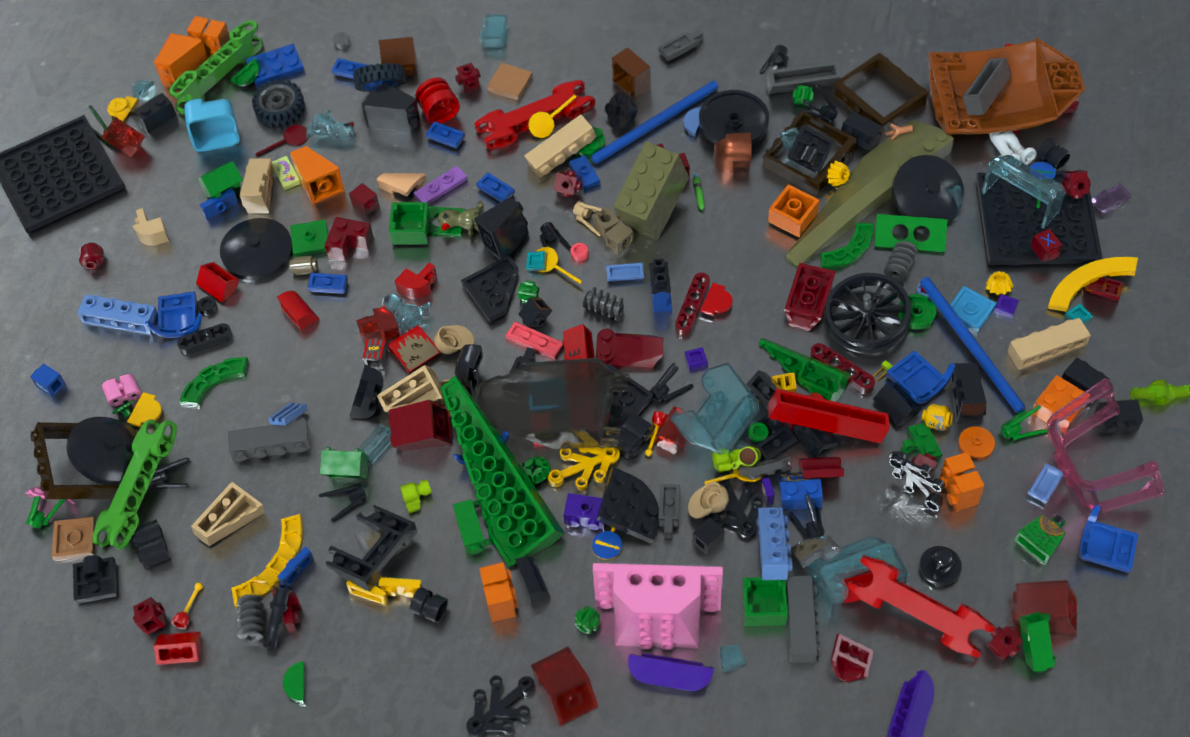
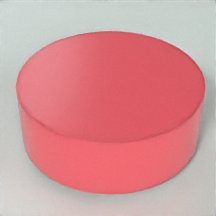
(579, 252)

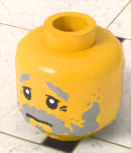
(937, 417)

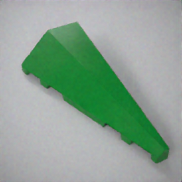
(809, 372)

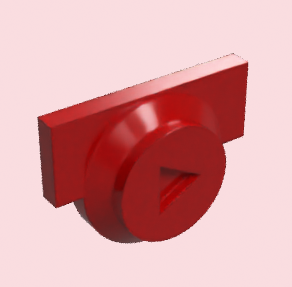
(717, 300)

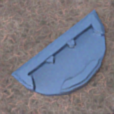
(691, 121)

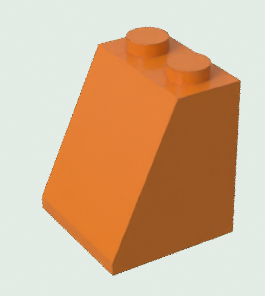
(178, 56)
(316, 174)

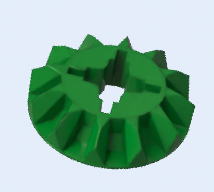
(540, 473)

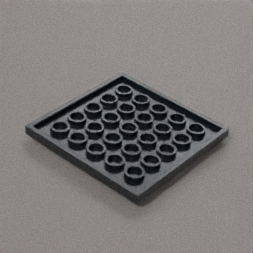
(57, 173)
(1013, 220)

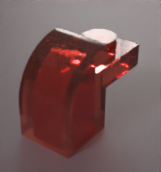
(381, 321)

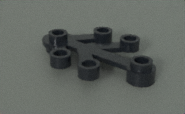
(913, 479)
(738, 506)
(498, 708)

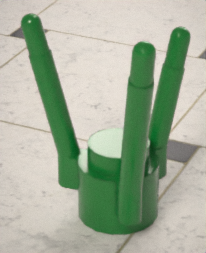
(1012, 428)

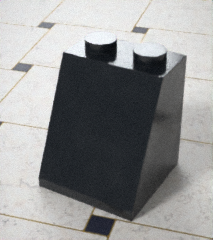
(391, 110)
(502, 228)

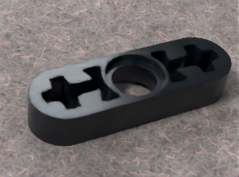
(192, 348)

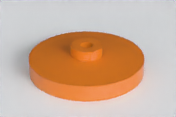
(976, 442)

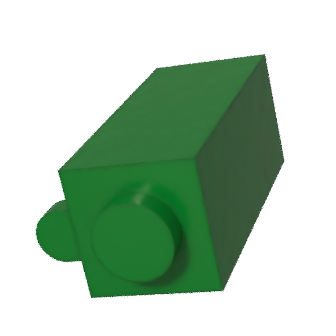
(470, 527)
(1037, 641)

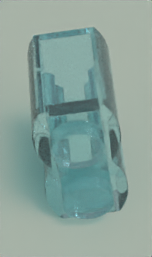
(494, 30)

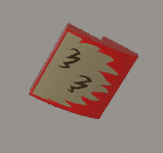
(413, 349)

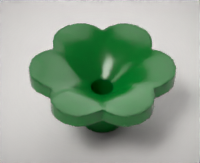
(124, 409)

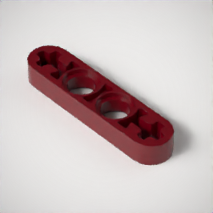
(695, 304)
(844, 365)

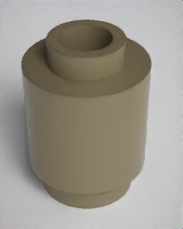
(303, 265)

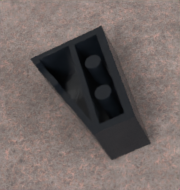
(968, 393)

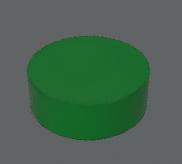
(758, 432)

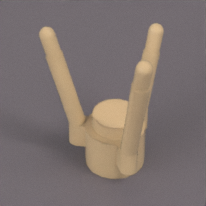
(583, 211)

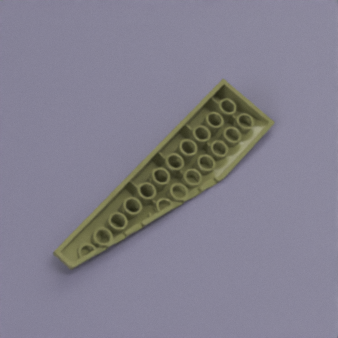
(867, 188)

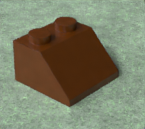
(400, 52)

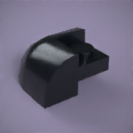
(468, 365)
(366, 395)

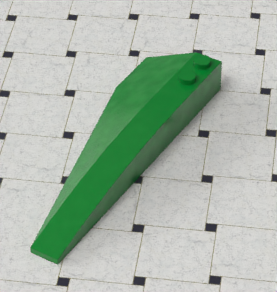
(510, 503)

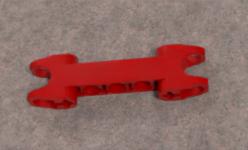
(507, 125)
(954, 624)

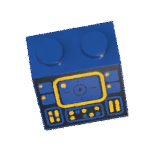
(793, 490)

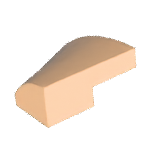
(400, 182)

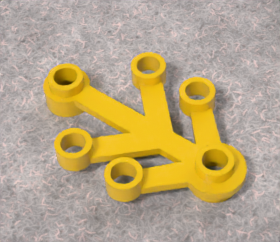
(585, 463)

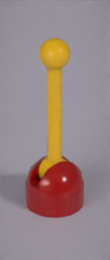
(657, 420)
(182, 619)

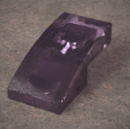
(1111, 199)

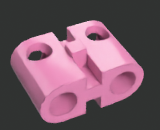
(121, 390)

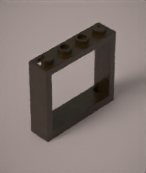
(862, 108)
(815, 185)
(53, 430)

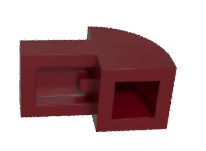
(291, 614)

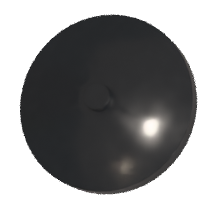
(733, 113)
(928, 188)
(256, 249)
(101, 449)

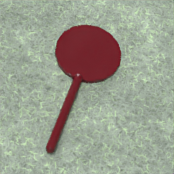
(294, 136)

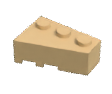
(257, 186)
(414, 388)
(227, 514)

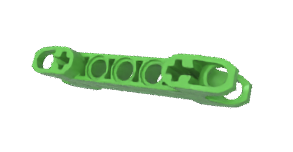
(198, 82)
(122, 514)

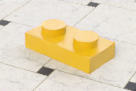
(398, 586)

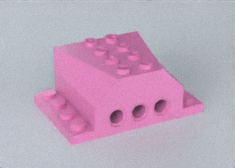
(657, 602)

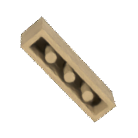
(560, 146)
(1048, 343)

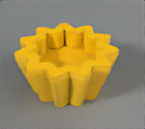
(838, 174)
(999, 283)

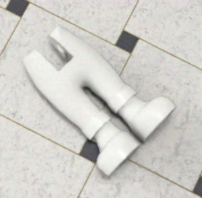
(1005, 139)

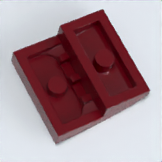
(821, 467)

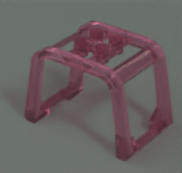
(1085, 489)

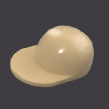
(452, 338)
(708, 499)

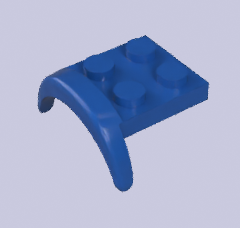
(176, 315)
(919, 377)
(1107, 544)

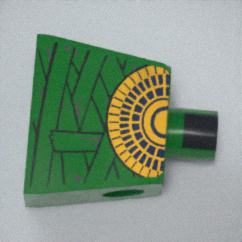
(1042, 537)

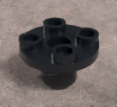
(620, 111)
(940, 565)

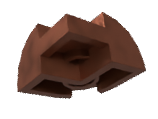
(733, 151)

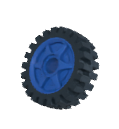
(372, 76)

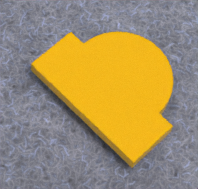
(121, 107)
(145, 409)

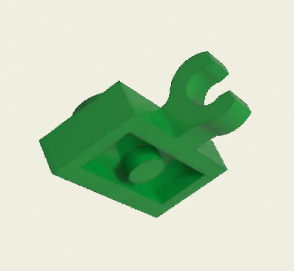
(922, 441)

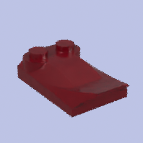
(808, 296)
(628, 350)

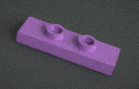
(441, 185)

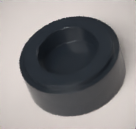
(207, 305)

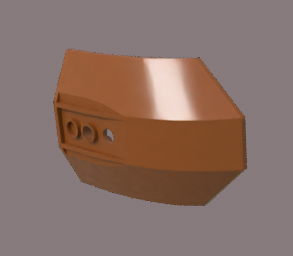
(1037, 92)

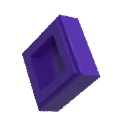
(1006, 305)
(696, 358)
(767, 491)

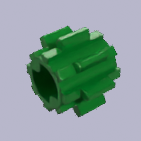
(803, 93)
(528, 290)
(587, 619)

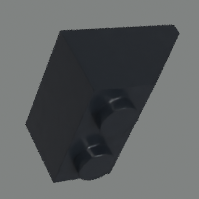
(154, 113)

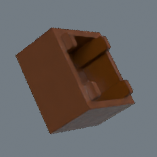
(631, 73)

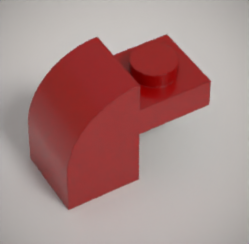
(415, 285)

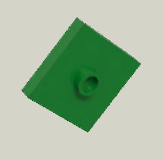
(309, 238)

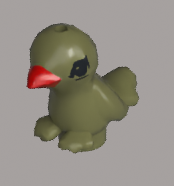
(451, 218)

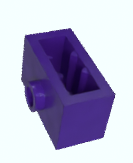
(582, 511)

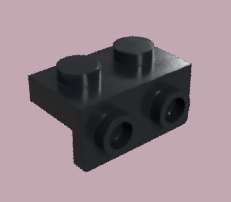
(815, 439)

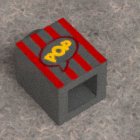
(375, 353)

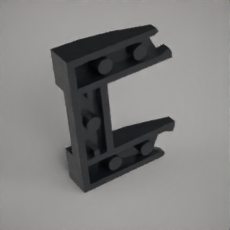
(366, 571)

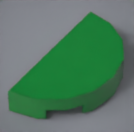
(247, 74)
(294, 682)

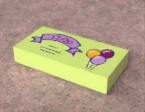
(285, 173)

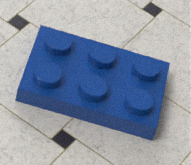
(277, 64)

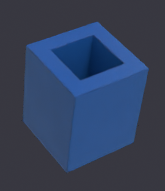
(47, 380)

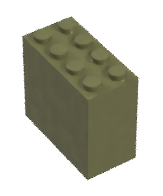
(651, 190)

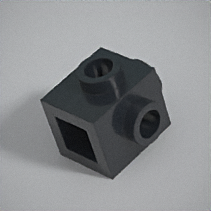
(535, 312)

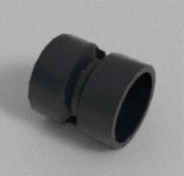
(1050, 152)
(425, 603)

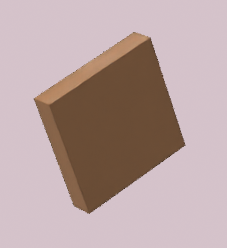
(509, 81)
(73, 538)

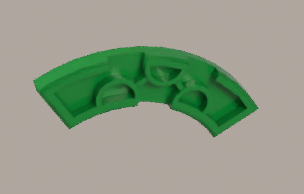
(852, 251)
(211, 376)

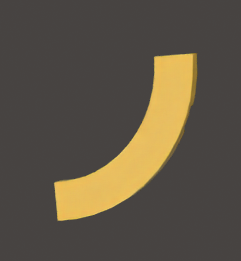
(1088, 274)
(289, 548)

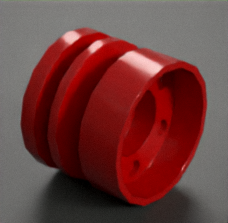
(437, 100)

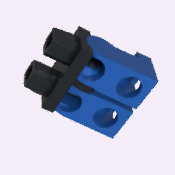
(660, 286)

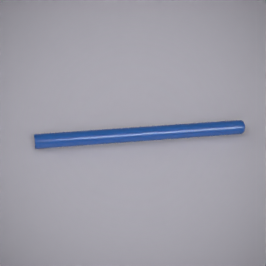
(654, 122)
(973, 346)

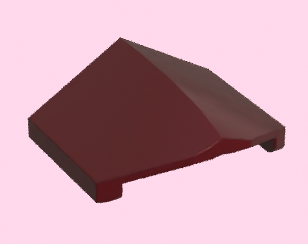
(1106, 289)
(850, 659)

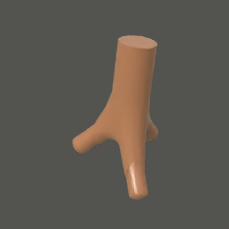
(899, 130)

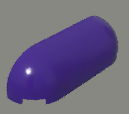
(669, 671)
(913, 707)

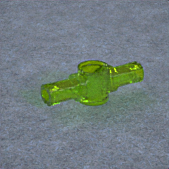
(1160, 392)

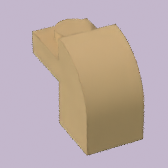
(151, 231)

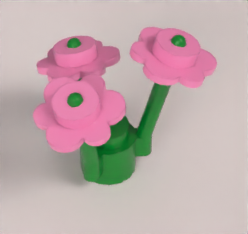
(35, 517)

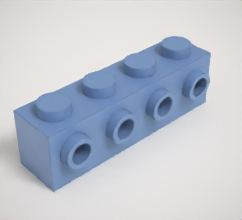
(117, 314)
(773, 545)

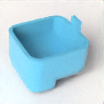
(211, 124)

